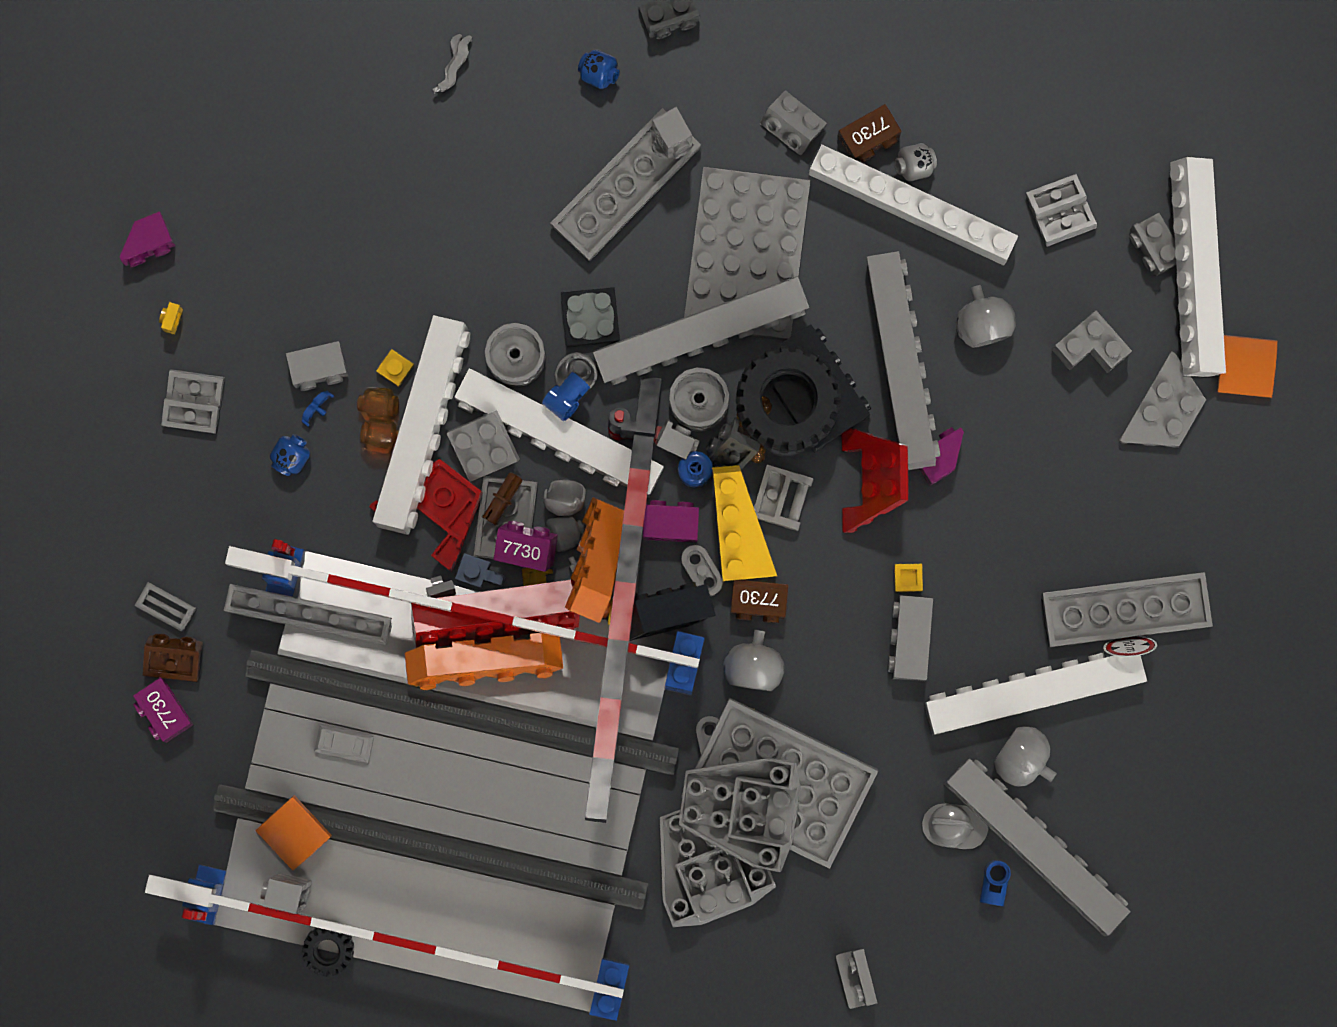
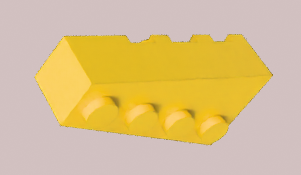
(740, 536)

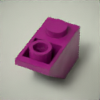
(145, 239)
(946, 463)

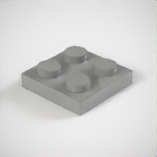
(483, 446)

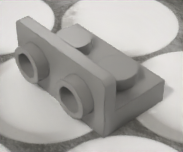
(1155, 243)
(856, 978)

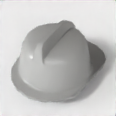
(954, 826)

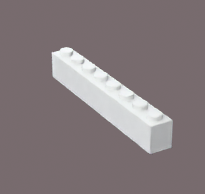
(913, 205)
(1197, 267)
(421, 425)
(547, 430)
(1032, 692)

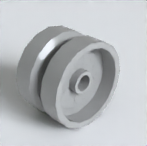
(502, 345)
(699, 415)

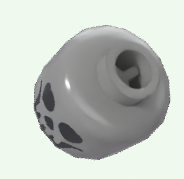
(916, 162)

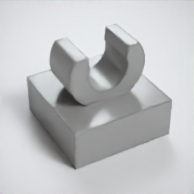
(440, 588)

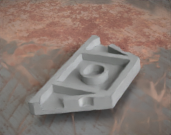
(1166, 408)

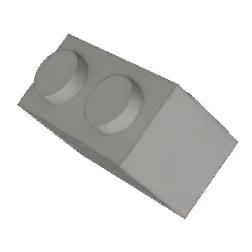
(672, 133)
(317, 366)

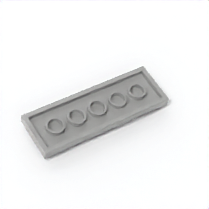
(618, 192)
(1127, 609)

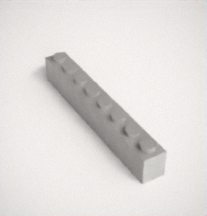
(701, 329)
(901, 358)
(1037, 847)

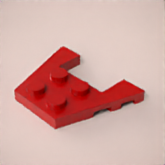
(883, 477)
(451, 505)

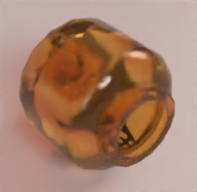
(378, 403)
(379, 435)

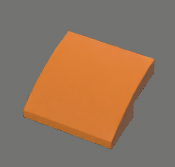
(1248, 366)
(293, 832)

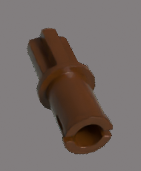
(502, 498)

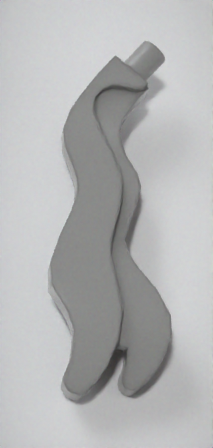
(460, 53)

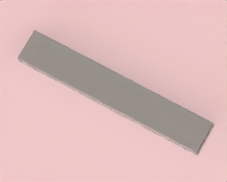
(307, 614)

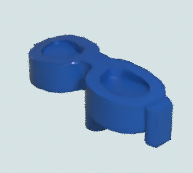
(314, 406)

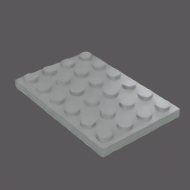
(746, 239)
(829, 780)

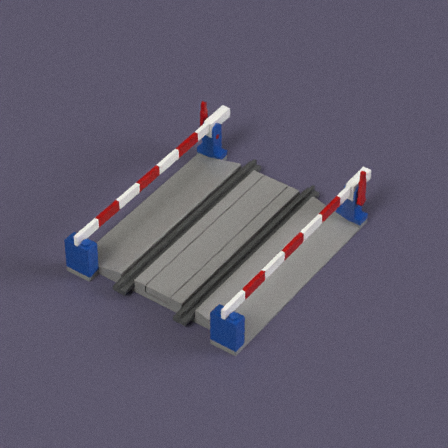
(469, 821)

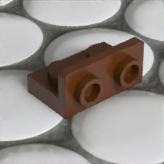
(172, 657)

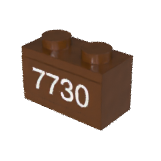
(870, 134)
(759, 600)

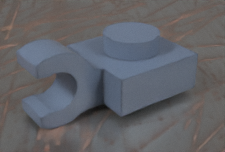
(475, 572)

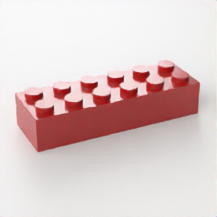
(535, 602)

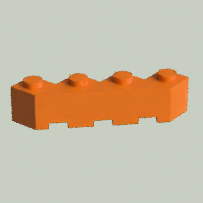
(598, 561)
(470, 661)

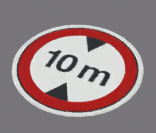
(1130, 646)

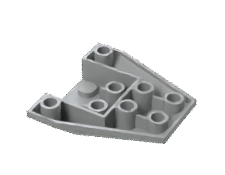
(744, 809)
(702, 879)

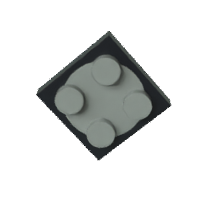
(590, 317)

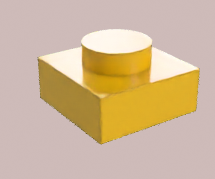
(170, 318)
(395, 368)
(908, 578)

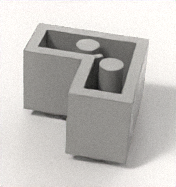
(1092, 337)

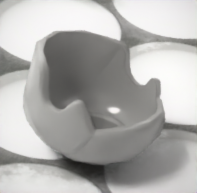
(579, 364)
(564, 497)

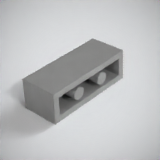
(911, 638)
(285, 893)

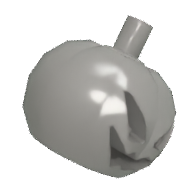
(985, 320)
(754, 665)
(1024, 757)

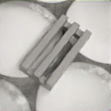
(186, 617)

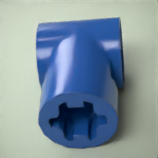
(564, 399)
(992, 897)

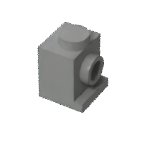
(676, 439)

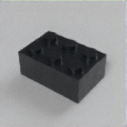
(670, 610)

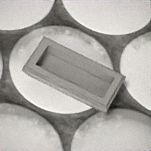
(344, 743)

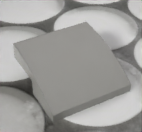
(1061, 210)
(192, 401)

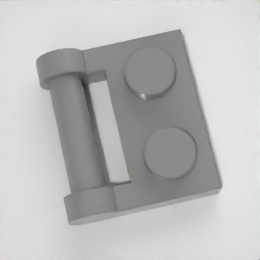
(773, 494)

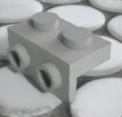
(792, 122)

